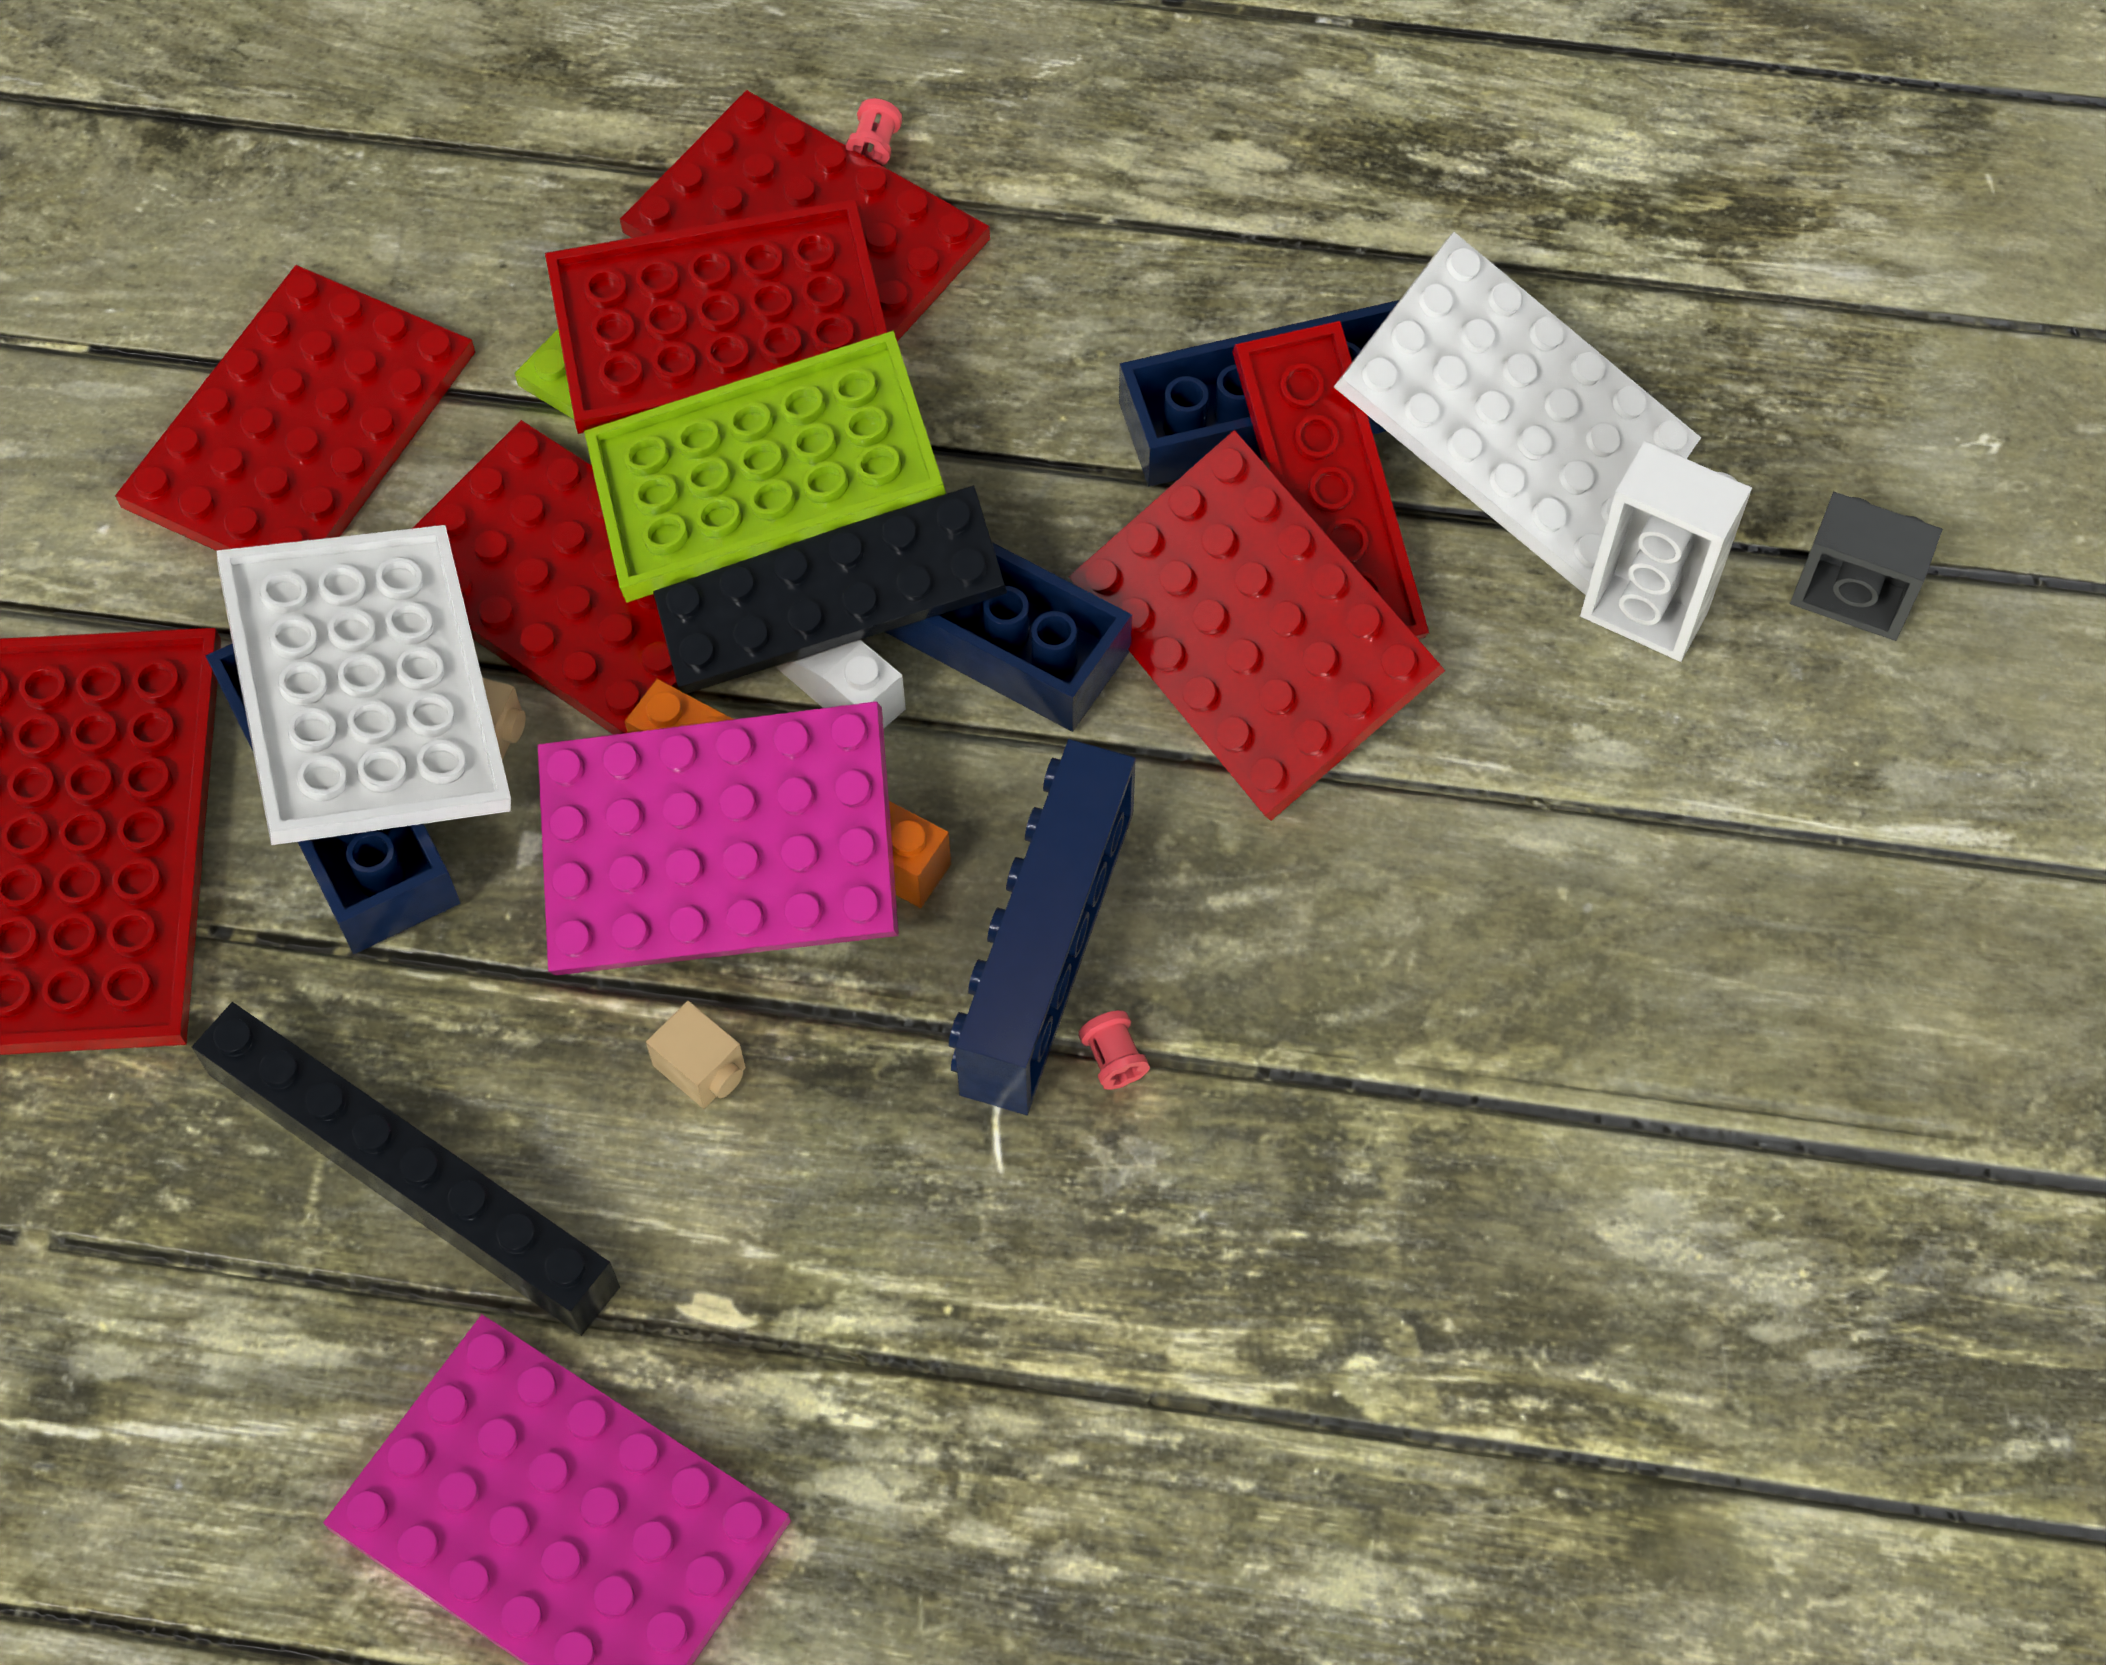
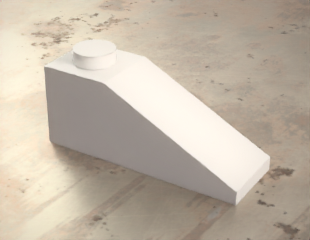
(849, 677)

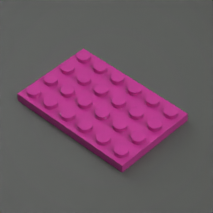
(717, 839)
(555, 1514)

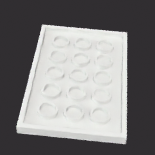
(1509, 406)
(361, 684)

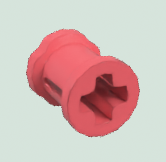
(875, 133)
(1114, 1049)

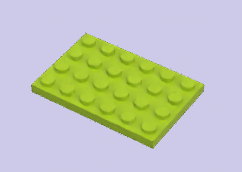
(761, 464)

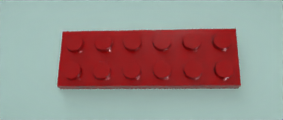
(1328, 455)

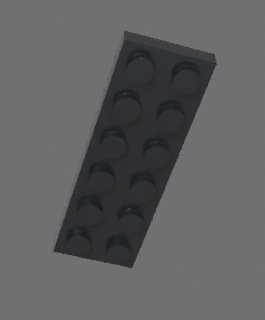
(830, 590)

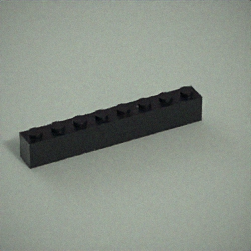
(408, 1168)

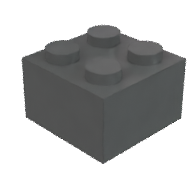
(1866, 566)

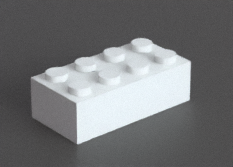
(1664, 550)

